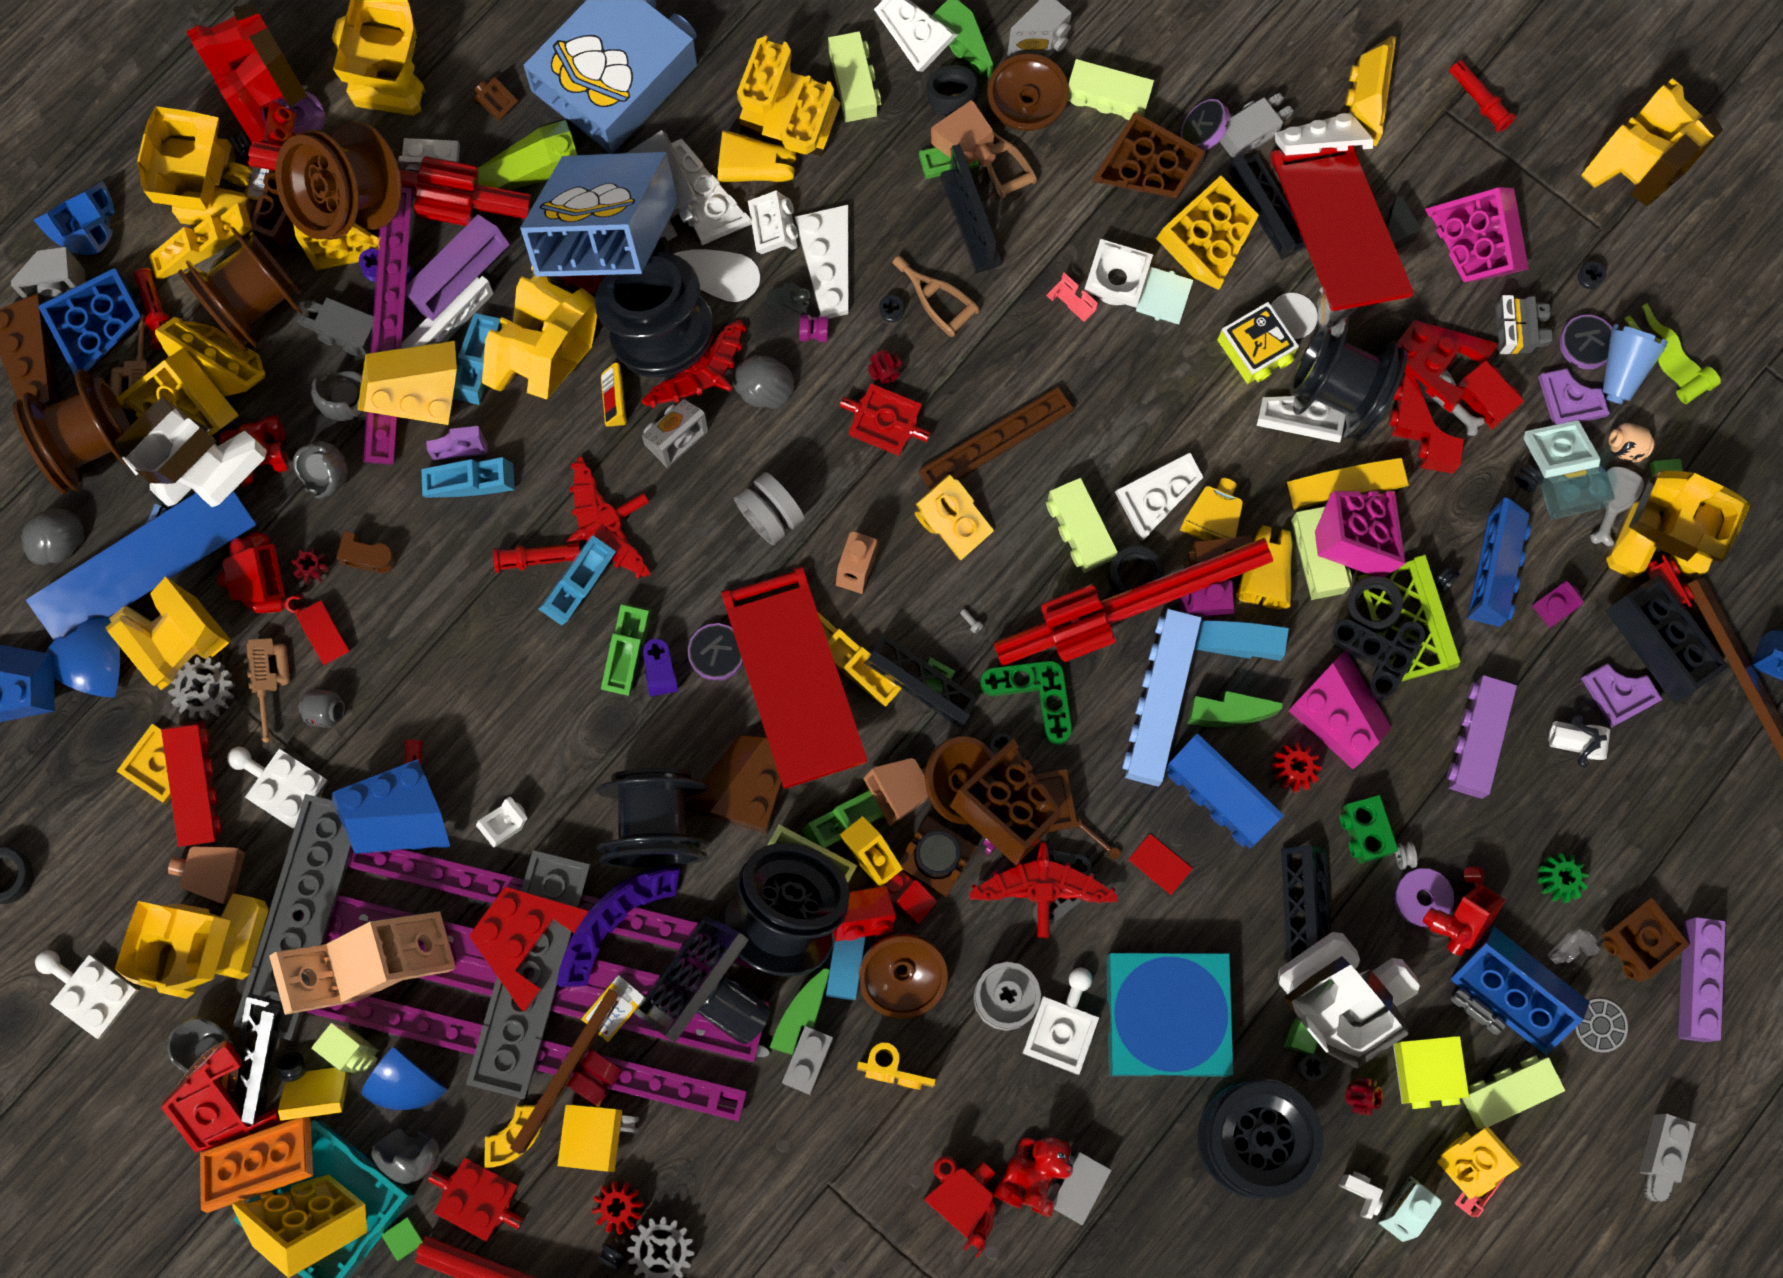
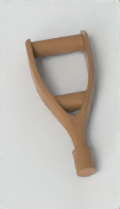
(1000, 146)
(931, 287)

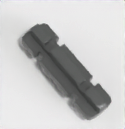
(1478, 1011)

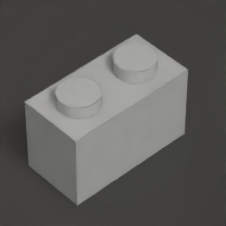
(807, 1060)
(1078, 1193)

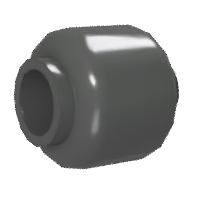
(321, 708)

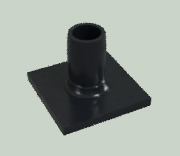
(699, 984)

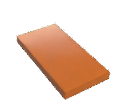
(256, 1164)

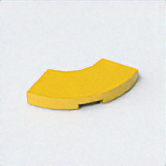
(498, 1146)

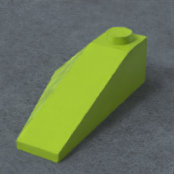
(529, 159)

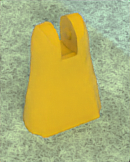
(753, 160)
(1272, 579)

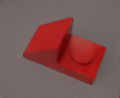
(909, 896)

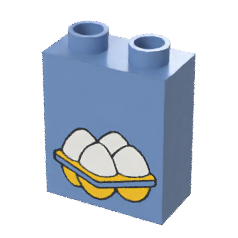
(612, 66)
(600, 214)

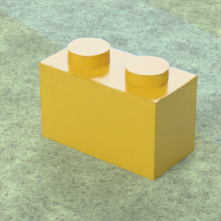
(871, 851)

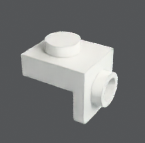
(503, 822)
(1360, 1185)

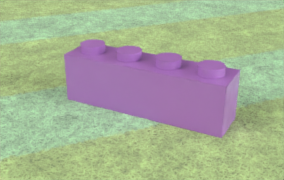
(455, 267)
(1481, 737)
(1702, 980)

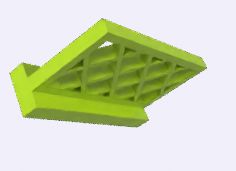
(1433, 614)

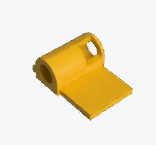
(952, 514)
(889, 1073)
(1478, 1162)

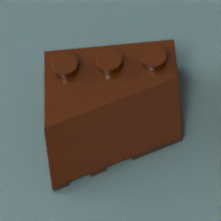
(1007, 804)

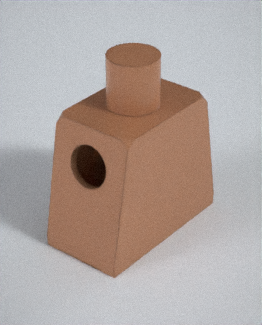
(970, 130)
(856, 560)
(897, 788)
(209, 871)

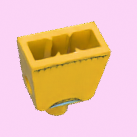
(1214, 513)

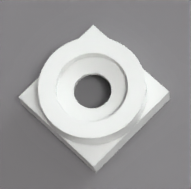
(1116, 256)

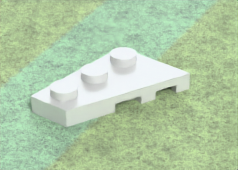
(915, 31)
(1331, 132)
(1316, 421)
(1156, 494)

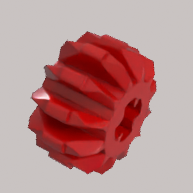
(1296, 778)
(624, 1214)

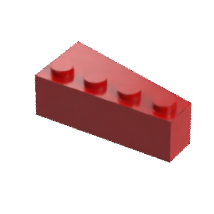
(191, 783)

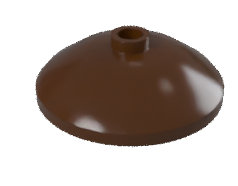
(1031, 78)
(955, 758)
(905, 991)

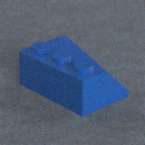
(91, 318)
(25, 683)
(391, 812)

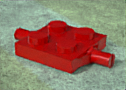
(885, 419)
(475, 1199)

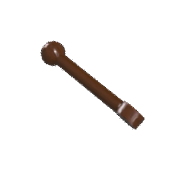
(1114, 853)

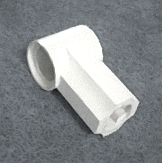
(1571, 738)

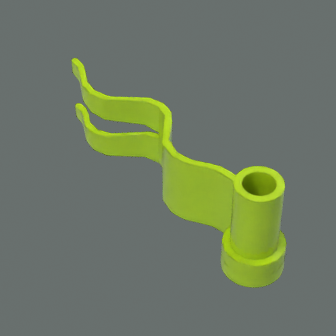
(1676, 364)

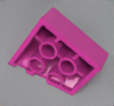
(1482, 234)
(1361, 532)
(1343, 712)

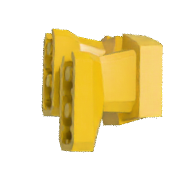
(376, 56)
(184, 163)
(546, 355)
(172, 638)
(187, 945)

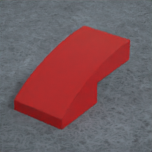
(322, 632)

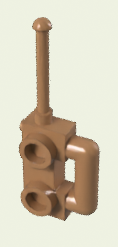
(132, 370)
(261, 679)

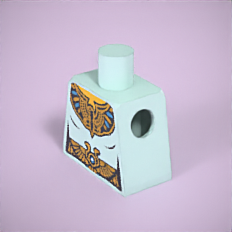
(1411, 1210)

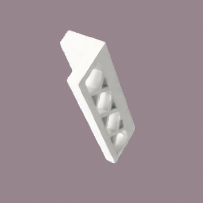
(452, 317)

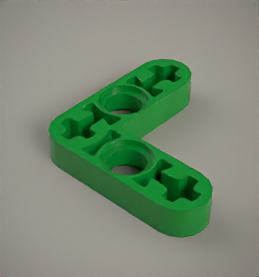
(1036, 683)

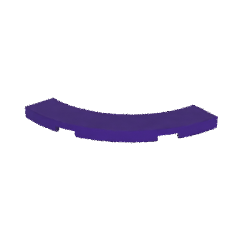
(607, 914)

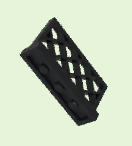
(970, 213)

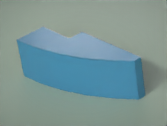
(469, 373)
(468, 478)
(577, 580)
(1242, 639)
(845, 969)

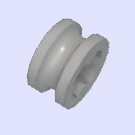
(1406, 855)
(628, 1124)

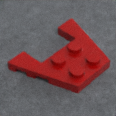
(1432, 351)
(512, 931)
(205, 1109)

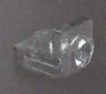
(1568, 947)

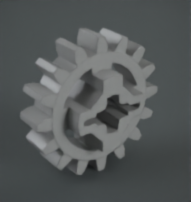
(212, 683)
(650, 1260)

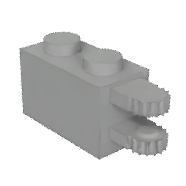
(1254, 125)
(1665, 1155)

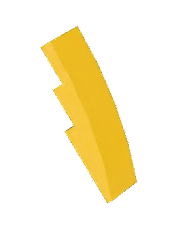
(201, 242)
(1374, 476)
(850, 661)

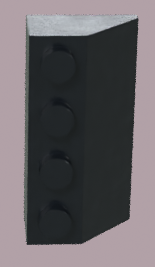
(1667, 639)

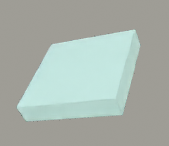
(1561, 449)

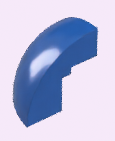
(81, 221)
(88, 659)
(401, 1084)

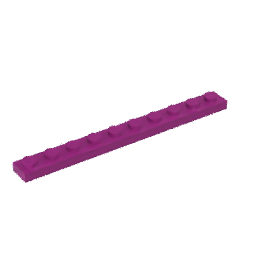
(388, 320)

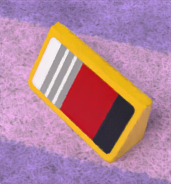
(613, 396)

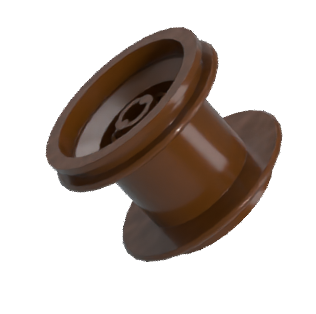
(338, 180)
(241, 288)
(71, 430)

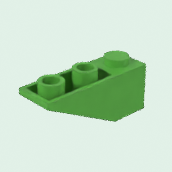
(969, 40)

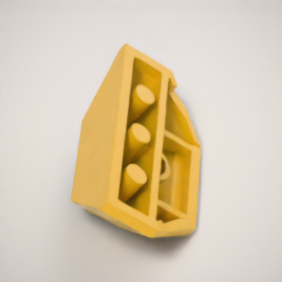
(1371, 87)
(215, 354)

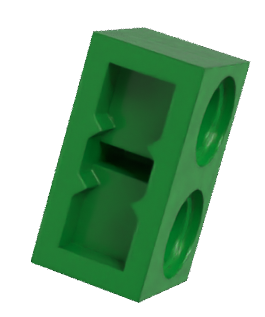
(1376, 828)

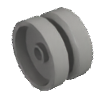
(769, 508)
(1019, 983)

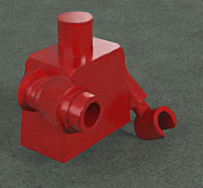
(255, 575)
(1471, 917)
(964, 1200)

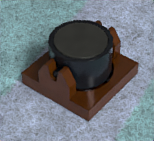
(937, 855)

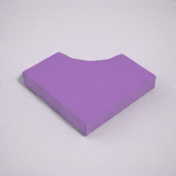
(1570, 400)
(458, 443)
(1620, 695)

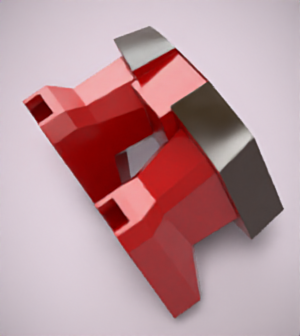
(260, 76)

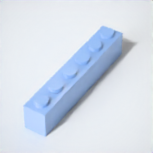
(1162, 698)

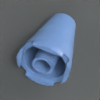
(1629, 362)

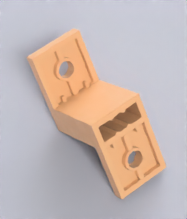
(362, 962)

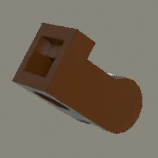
(366, 557)

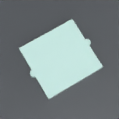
(1164, 295)

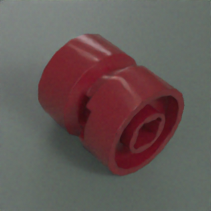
(595, 1078)

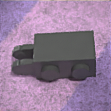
(340, 325)

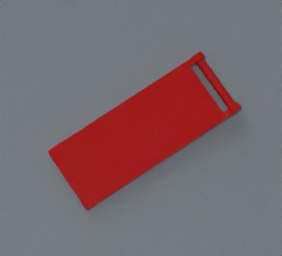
(1342, 228)
(794, 680)

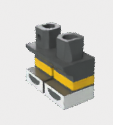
(1518, 324)

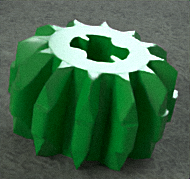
(1571, 873)

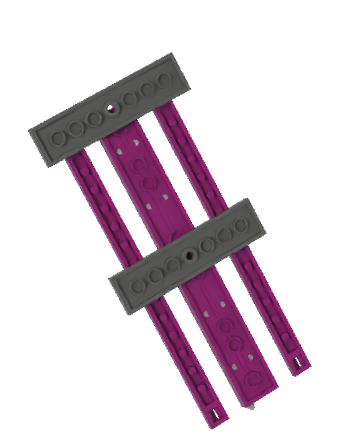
(509, 1040)

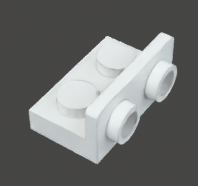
(416, 149)
(772, 222)

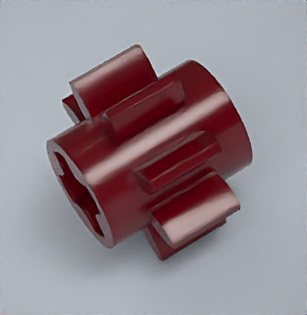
(885, 366)
(314, 572)
(1364, 1096)

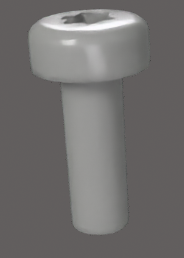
(976, 626)

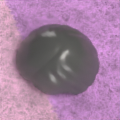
(763, 381)
(338, 395)
(320, 468)
(52, 536)
(193, 1039)
(405, 1157)

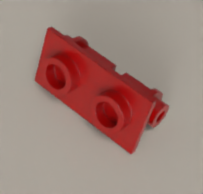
(278, 124)
(1668, 571)

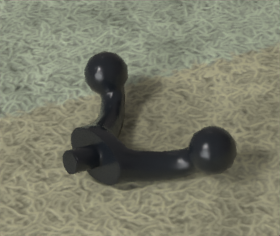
(1577, 721)

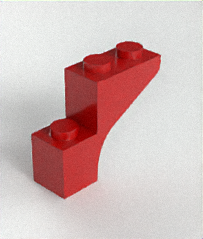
(1413, 421)

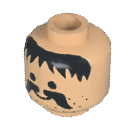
(1631, 442)

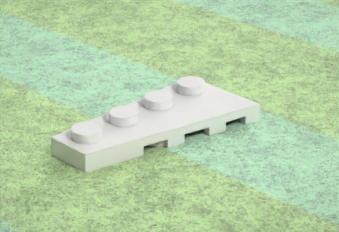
(715, 208)
(826, 255)

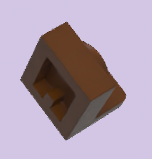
(494, 98)

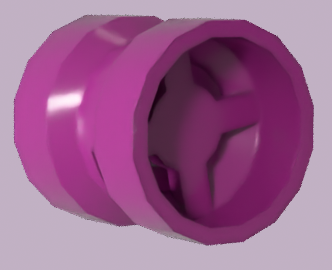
(820, 328)

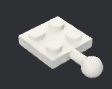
(279, 785)
(91, 995)
(1062, 1031)

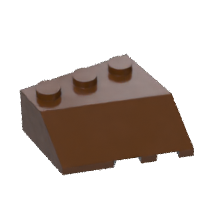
(1150, 160)
(742, 786)

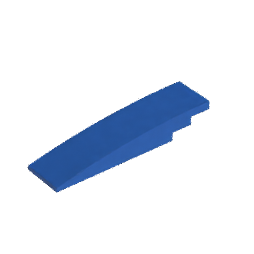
(139, 562)

